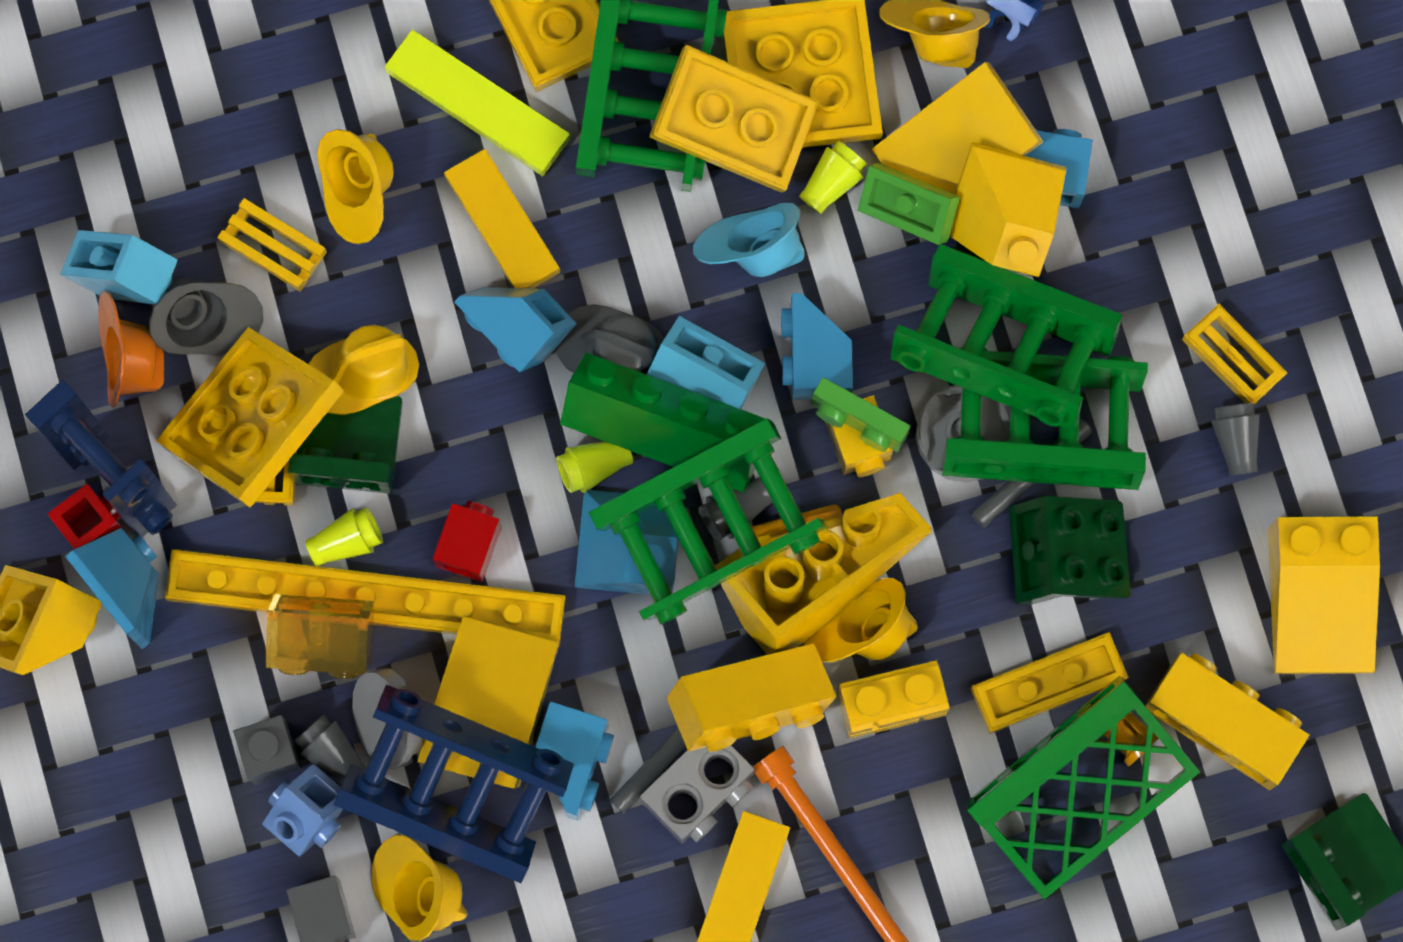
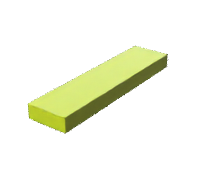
(477, 102)

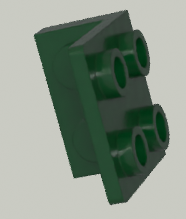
(351, 450)
(1069, 549)
(1348, 861)

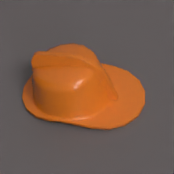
(129, 352)

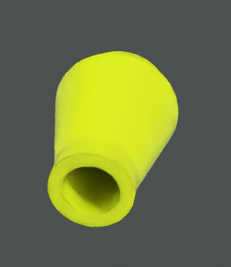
(833, 176)
(590, 464)
(346, 537)

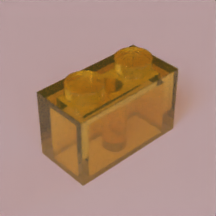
(319, 635)

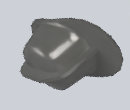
(203, 316)
(611, 337)

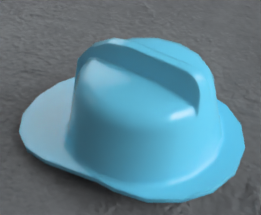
(756, 240)

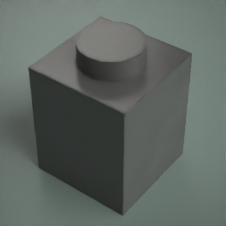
(267, 750)
(321, 911)

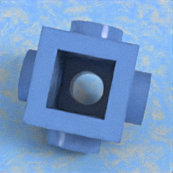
(304, 811)

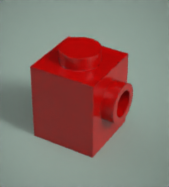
(85, 517)

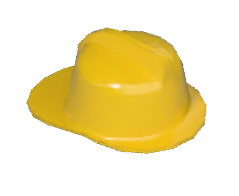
(938, 29)
(353, 179)
(368, 367)
(869, 626)
(415, 888)

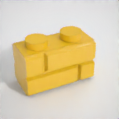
(893, 699)

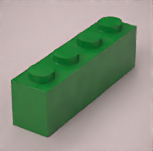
(651, 415)

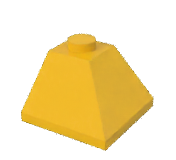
(1008, 208)
(41, 619)

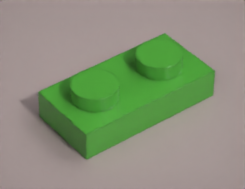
(908, 203)
(876, 426)

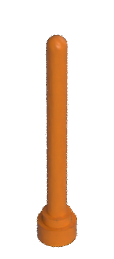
(778, 773)

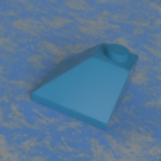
(604, 558)
(121, 579)

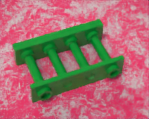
(605, 102)
(1020, 299)
(1068, 460)
(712, 472)

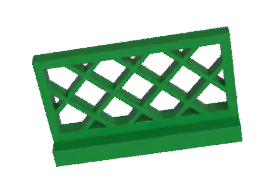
(1055, 752)

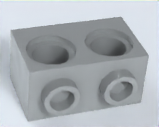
(688, 778)

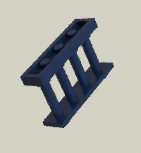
(80, 440)
(440, 824)

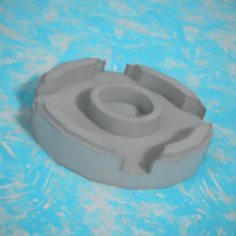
(942, 420)
(365, 700)

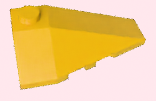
(798, 594)

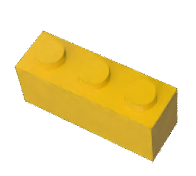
(751, 698)
(1227, 720)

